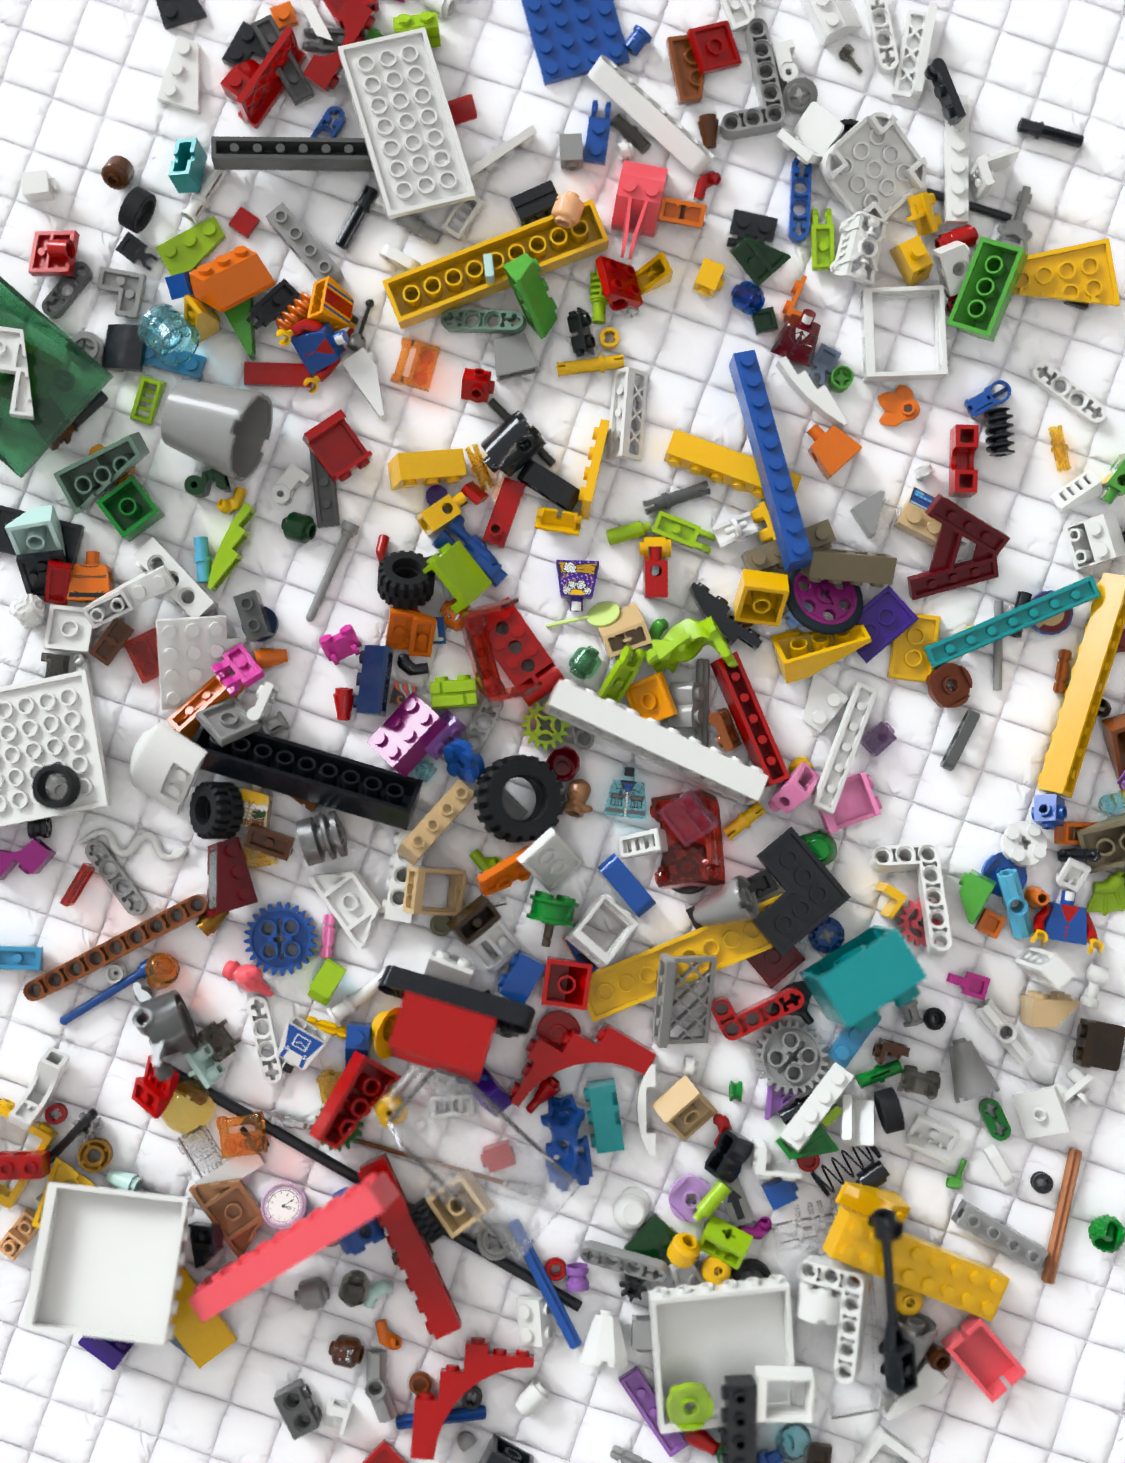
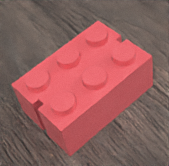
(983, 1357)

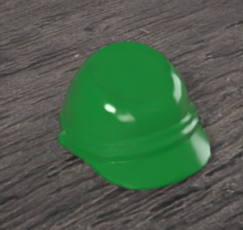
(822, 846)

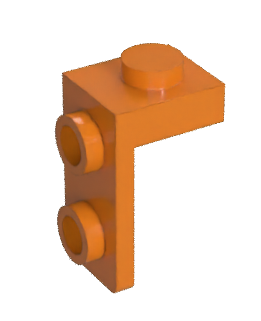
(788, 308)

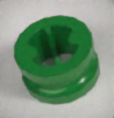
(735, 1091)

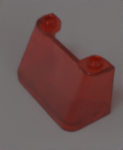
(698, 863)

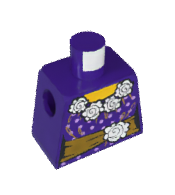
(576, 581)

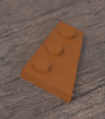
(684, 70)

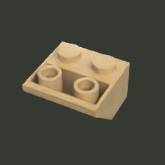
(626, 630)
(1046, 1010)

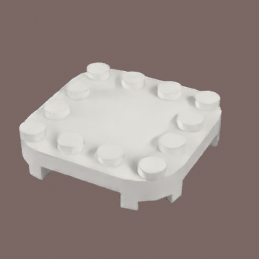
(874, 167)

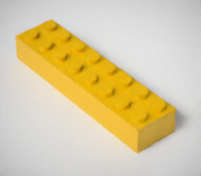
(918, 1265)

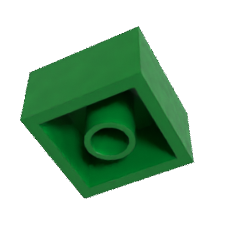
(130, 508)

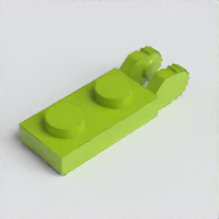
(822, 241)
(681, 531)
(622, 674)

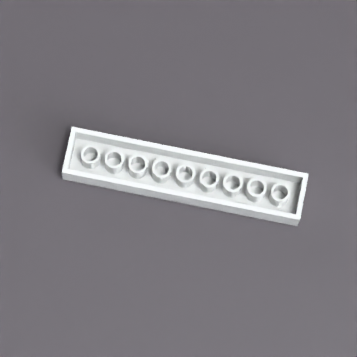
(655, 742)

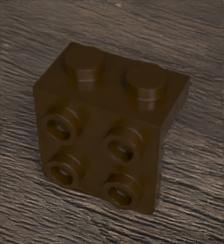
(1099, 1045)

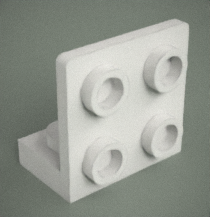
(982, 173)
(765, 1169)

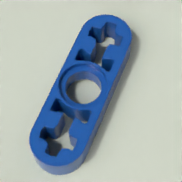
(326, 119)

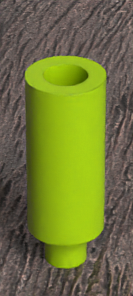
(627, 532)
(712, 1200)

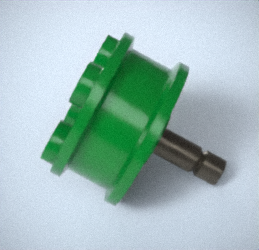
(552, 912)

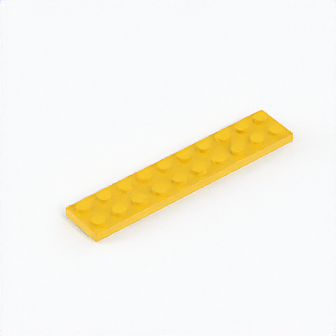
(636, 976)

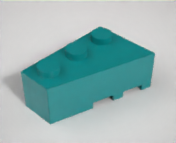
(604, 1115)

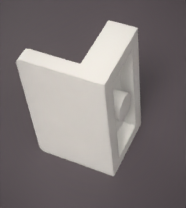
(858, 1122)

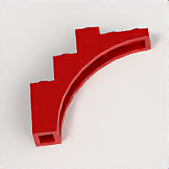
(548, 1058)
(453, 1384)

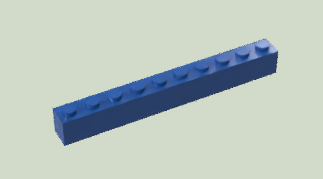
(770, 461)

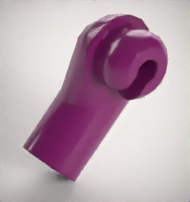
(760, 1229)

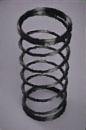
(820, 1182)

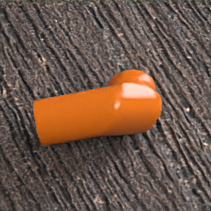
(386, 1337)

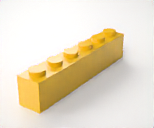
(717, 463)

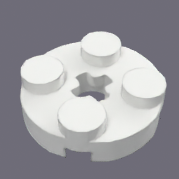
(1036, 843)

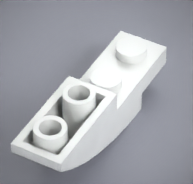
(128, 595)

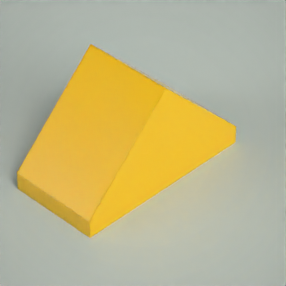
(654, 274)

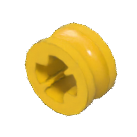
(610, 346)

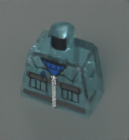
(626, 796)

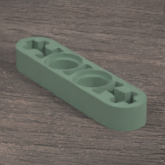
(483, 321)

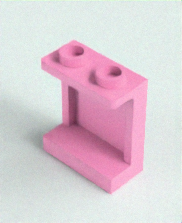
(854, 804)

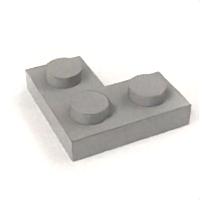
(129, 288)

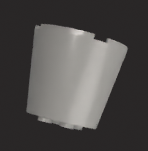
(218, 426)

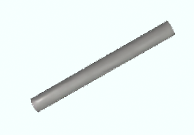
(997, 651)

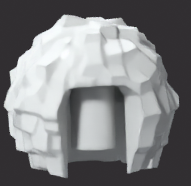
(28, 610)

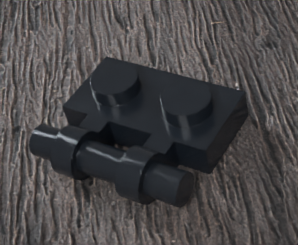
(751, 225)

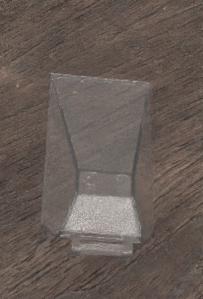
(505, 1174)

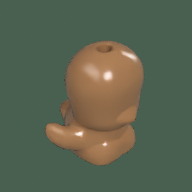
(577, 795)

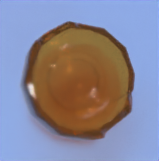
(161, 970)

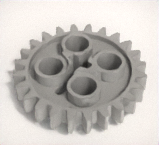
(776, 1043)

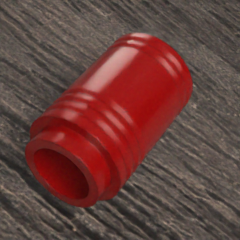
(964, 234)

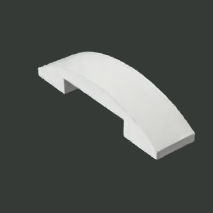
(648, 1135)

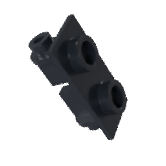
(580, 322)

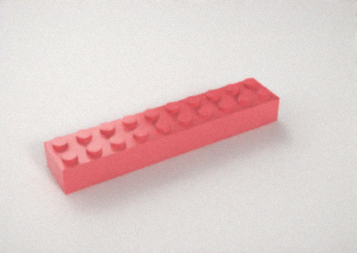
(293, 1245)

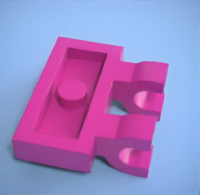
(242, 664)

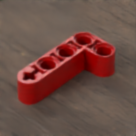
(759, 1008)

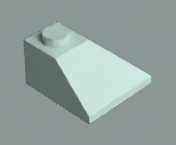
(36, 531)

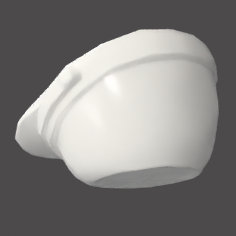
(631, 1209)

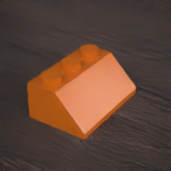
(230, 279)

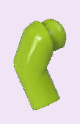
(482, 862)

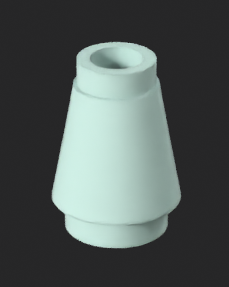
(124, 1180)

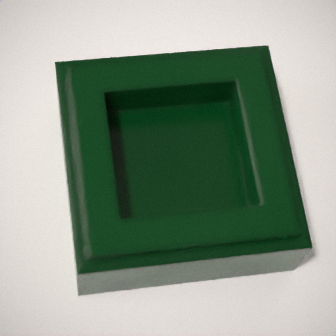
(764, 321)

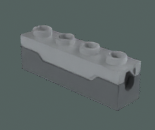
(999, 1235)

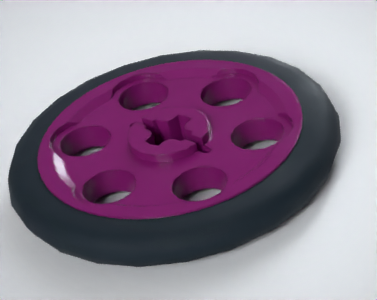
(814, 620)

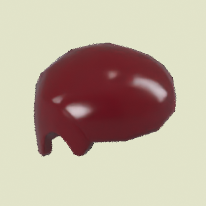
(565, 762)

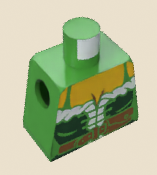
(1112, 488)

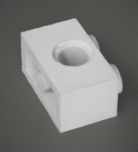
(945, 259)

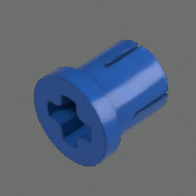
(637, 40)

